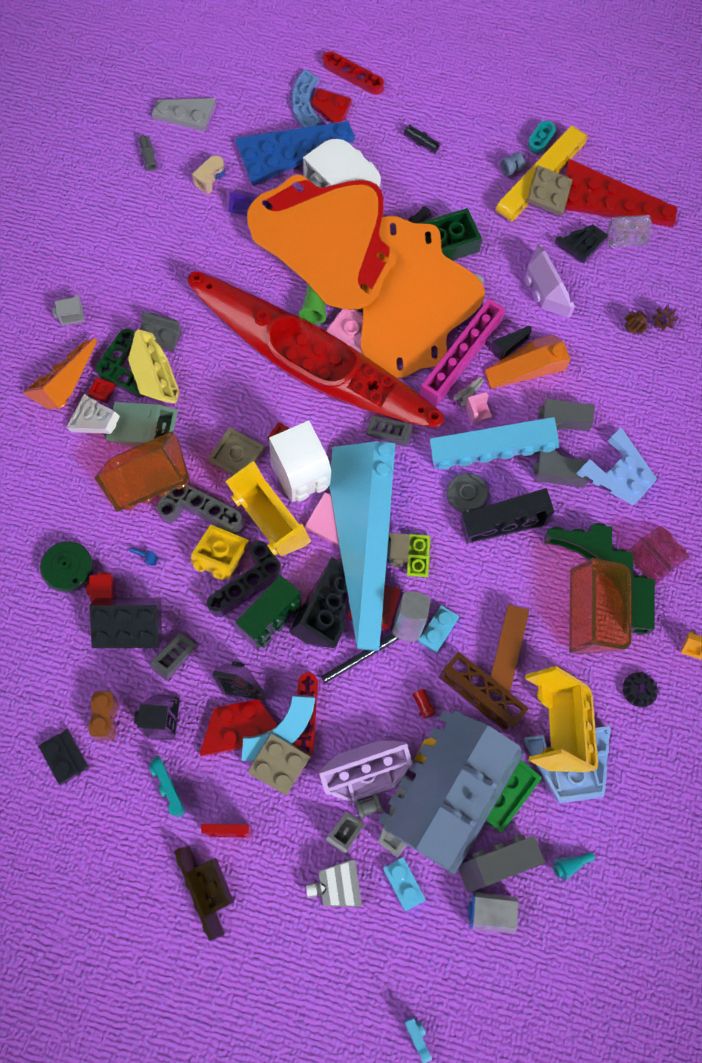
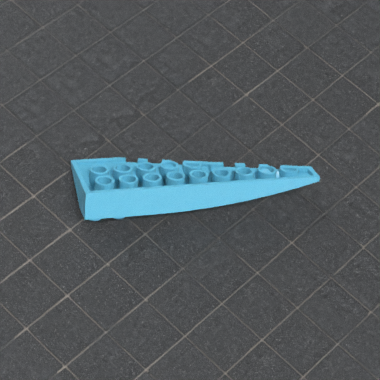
(361, 509)

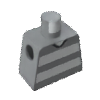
(337, 886)

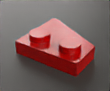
(331, 105)

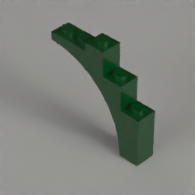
(598, 544)

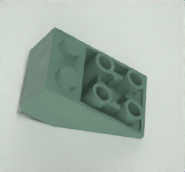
(141, 423)

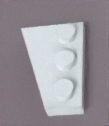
(92, 417)

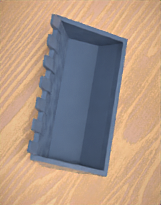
(452, 789)

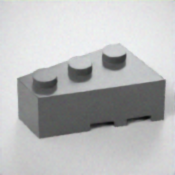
(500, 863)

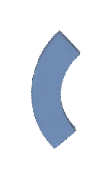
(301, 100)

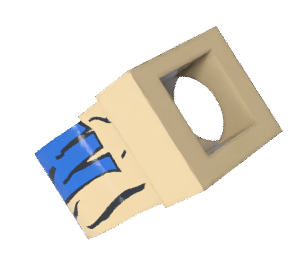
(208, 173)

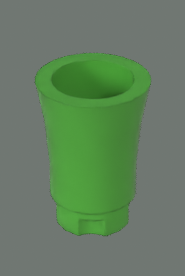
(313, 307)

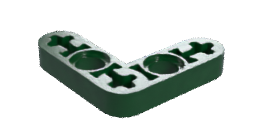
(116, 363)

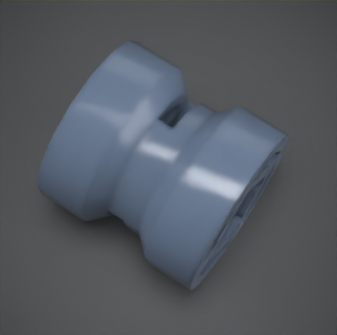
(512, 164)

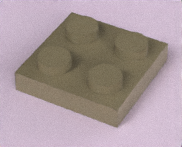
(549, 190)
(235, 452)
(278, 763)

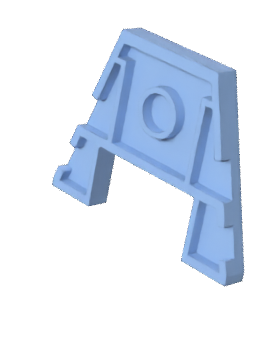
(628, 477)
(575, 785)

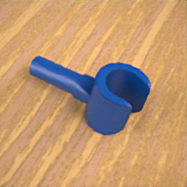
(150, 557)

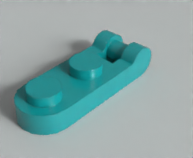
(167, 787)

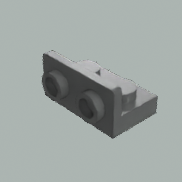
(165, 330)

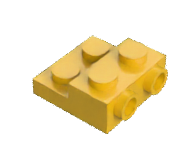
(218, 552)

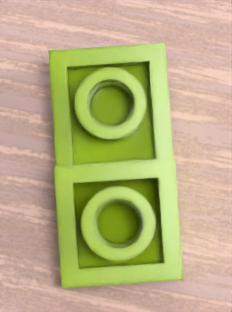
(418, 556)

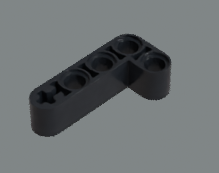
(241, 583)

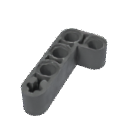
(203, 510)

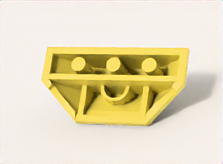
(152, 368)

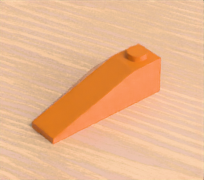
(533, 360)
(59, 385)

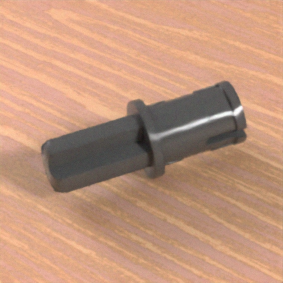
(147, 153)

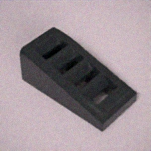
(507, 344)

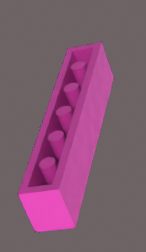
(462, 352)

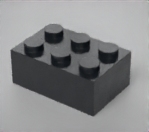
(126, 623)

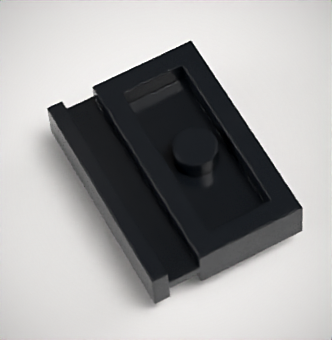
(63, 757)

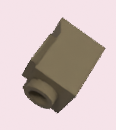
(398, 549)

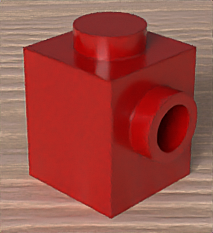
(101, 586)

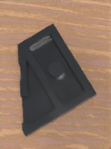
(583, 242)

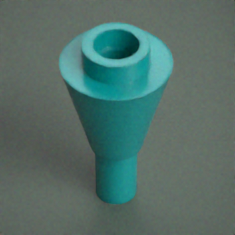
(567, 866)

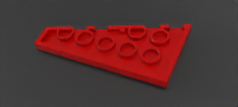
(604, 196)

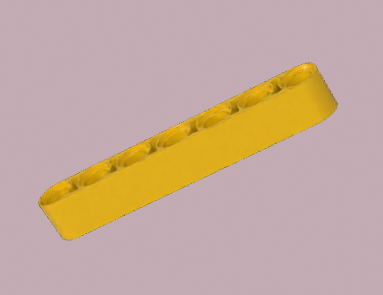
(554, 159)

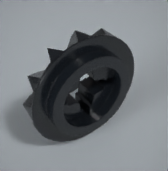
(630, 690)

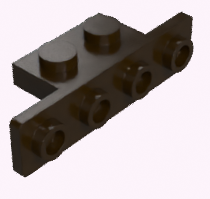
(206, 888)

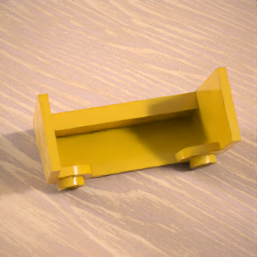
(267, 511)
(570, 722)

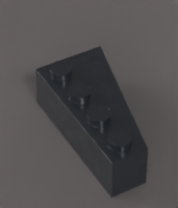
(507, 517)

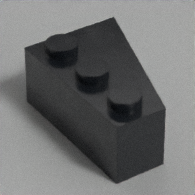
(158, 717)

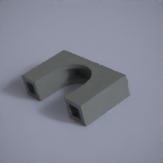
(552, 466)

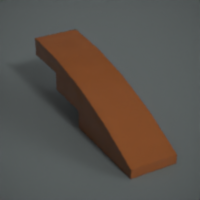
(509, 646)

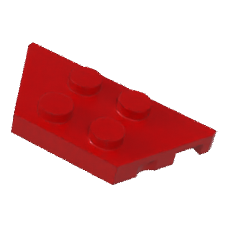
(234, 722)

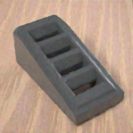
(405, 427)
(167, 673)

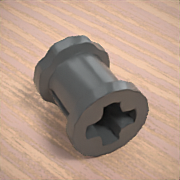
(368, 806)

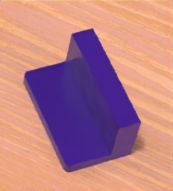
(241, 201)

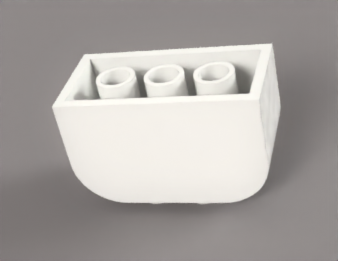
(338, 163)
(300, 462)

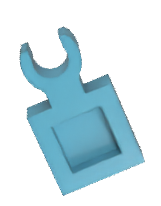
(416, 1032)

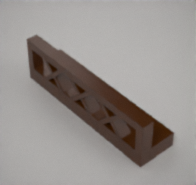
(481, 700)

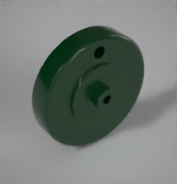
(66, 566)

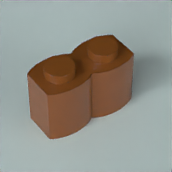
(102, 722)

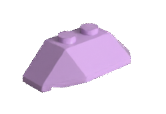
(547, 284)
(366, 770)

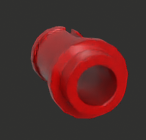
(424, 704)

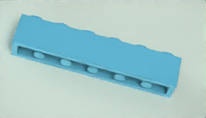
(494, 443)

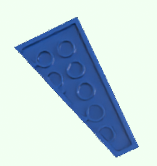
(281, 151)

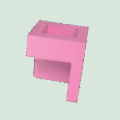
(478, 409)

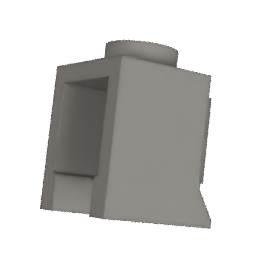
(69, 311)

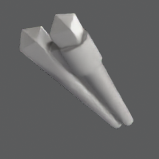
(468, 391)

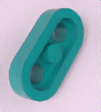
(540, 137)

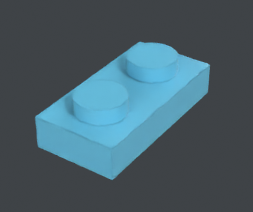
(438, 629)
(404, 884)

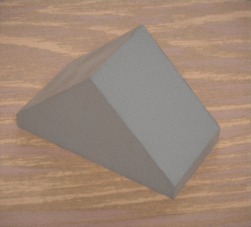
(345, 832)

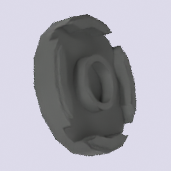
(467, 492)

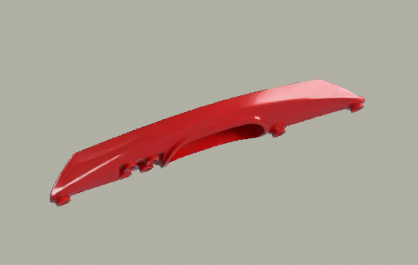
(313, 354)

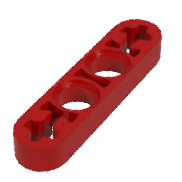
(368, 84)
(313, 689)

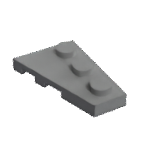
(185, 112)

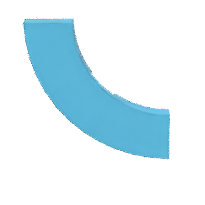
(289, 728)

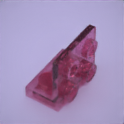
(658, 554)

